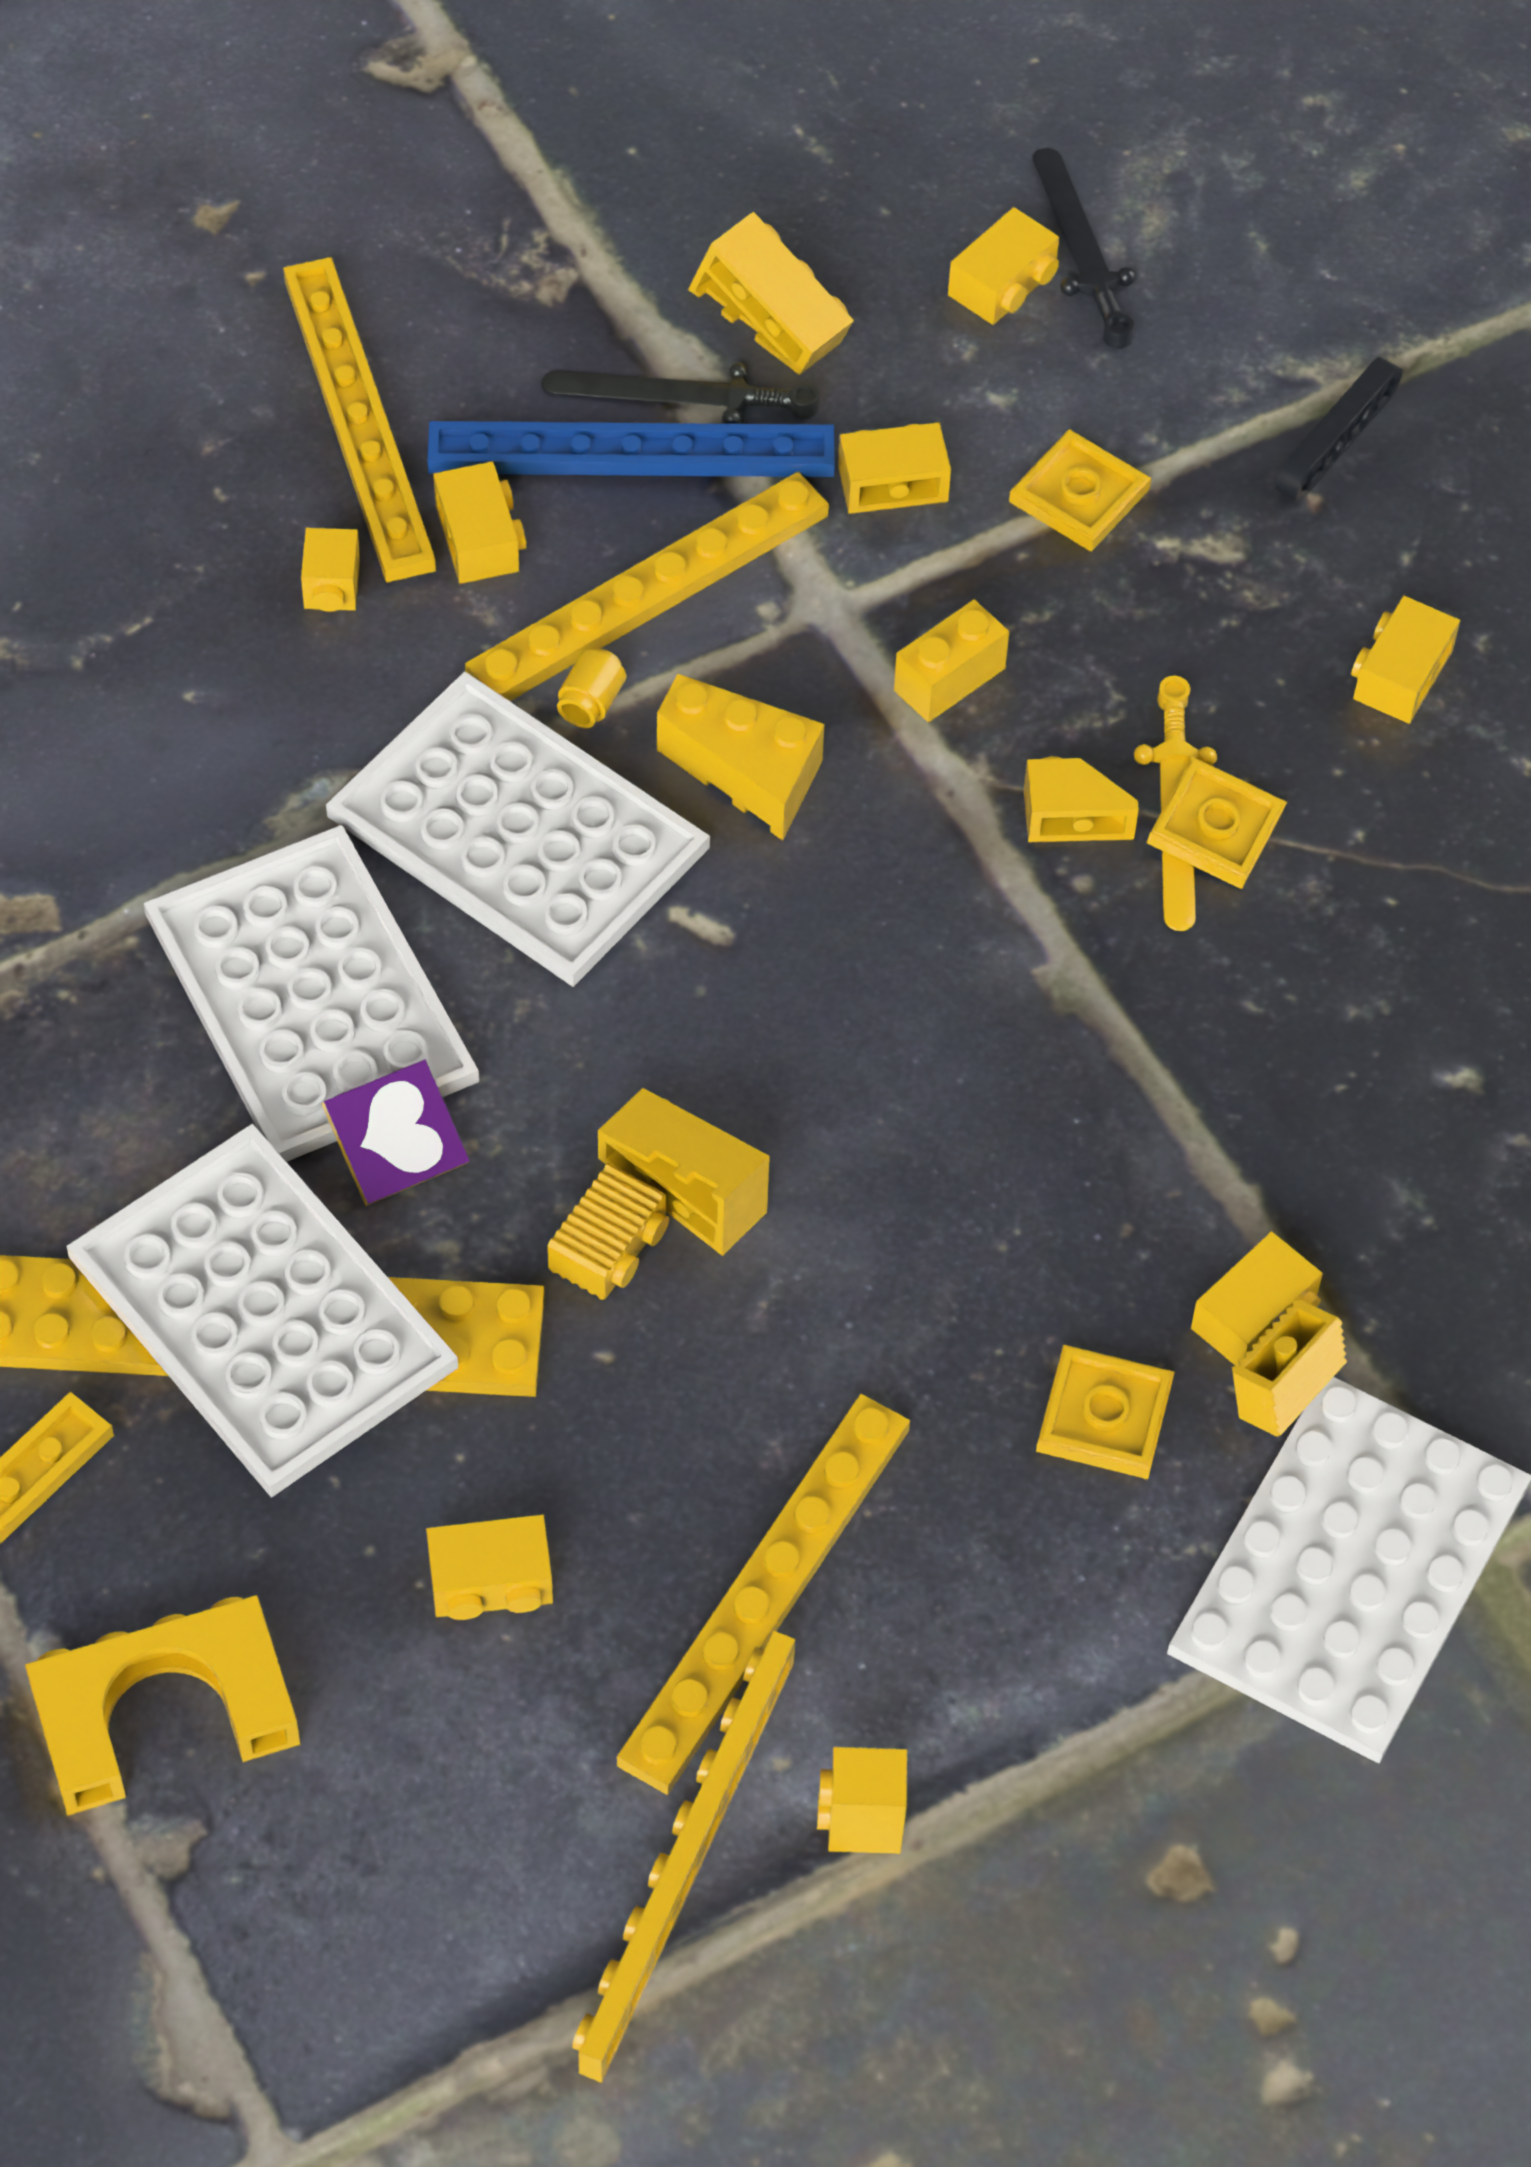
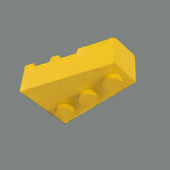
(772, 293)
(741, 747)
(708, 1176)

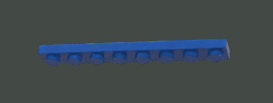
(633, 448)

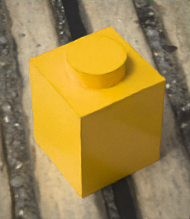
(330, 569)

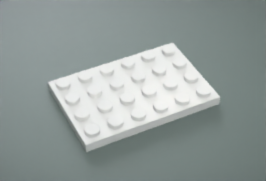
(518, 828)
(305, 985)
(262, 1309)
(1350, 1567)

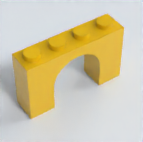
(219, 1645)

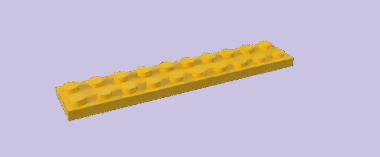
(63, 1323)

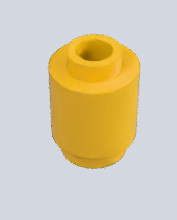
(590, 687)

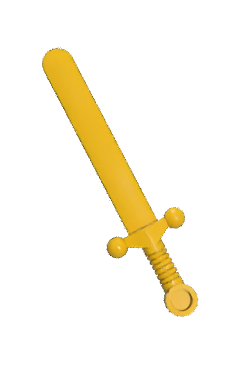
(1173, 759)

